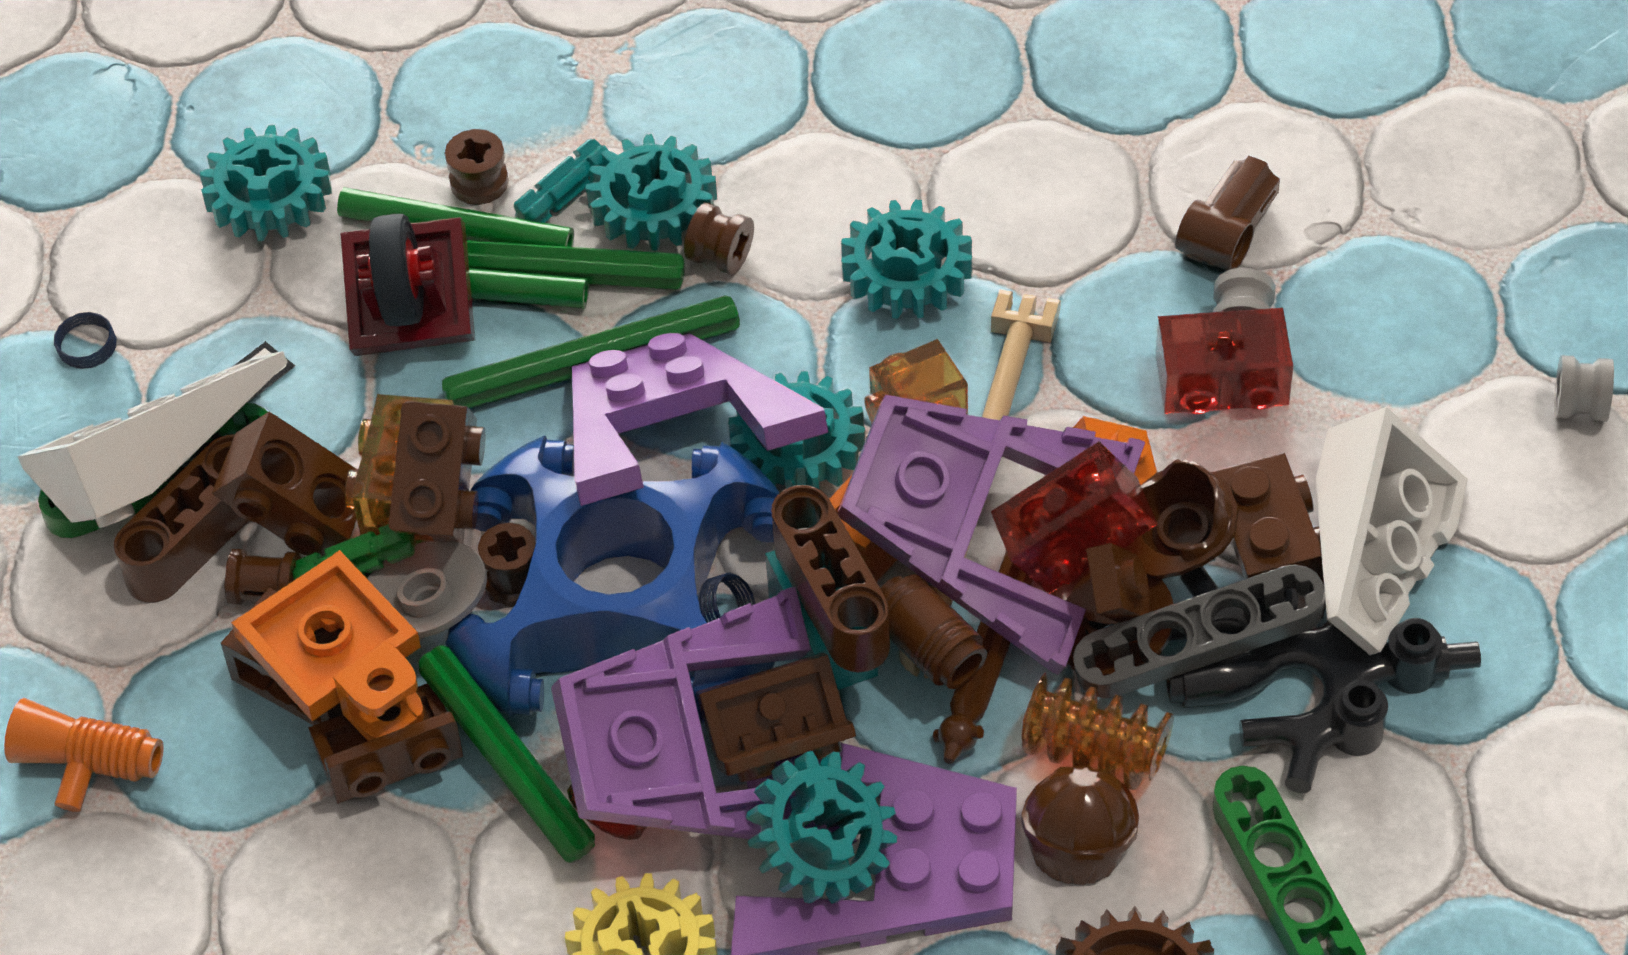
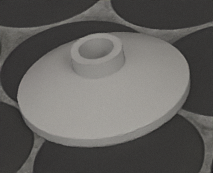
(433, 585)

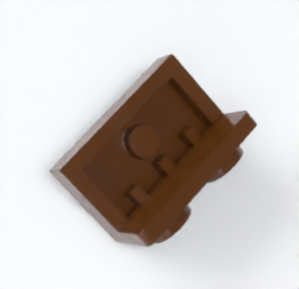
(434, 471)
(1272, 517)
(774, 717)
(365, 767)

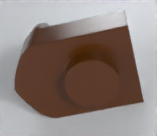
(1114, 587)

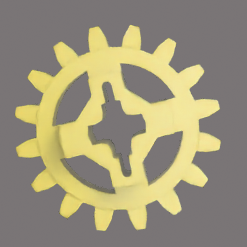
(654, 915)

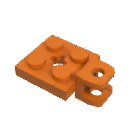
(359, 670)

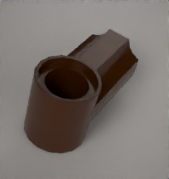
(1225, 223)

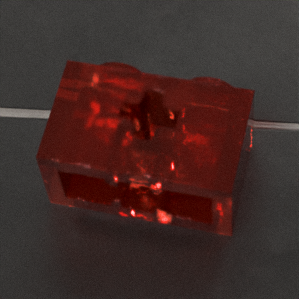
(1224, 360)

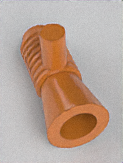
(83, 744)

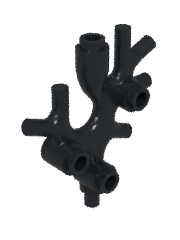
(1352, 704)

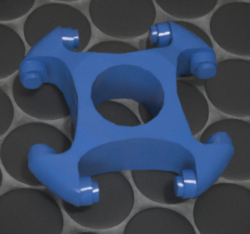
(571, 628)

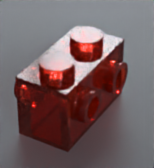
(1070, 510)

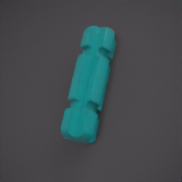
(560, 183)

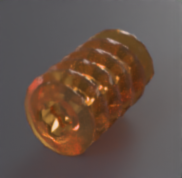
(1095, 733)

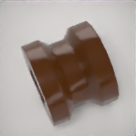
(476, 166)
(718, 238)

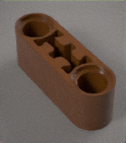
(177, 529)
(831, 611)

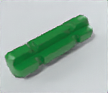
(365, 551)

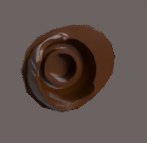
(1193, 519)
(1079, 824)

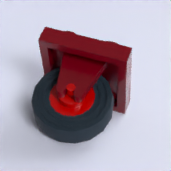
(407, 285)

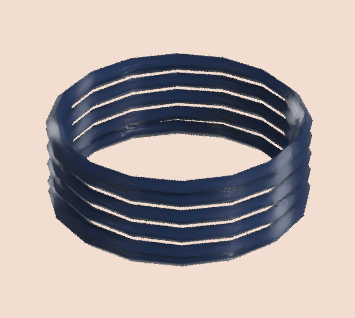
(94, 359)
(711, 585)

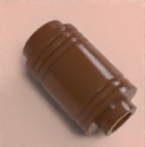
(932, 632)

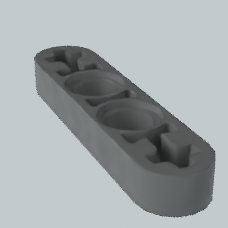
(1204, 642)

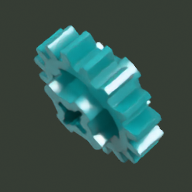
(266, 182)
(654, 189)
(906, 258)
(813, 458)
(816, 856)

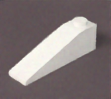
(119, 461)
(1381, 518)

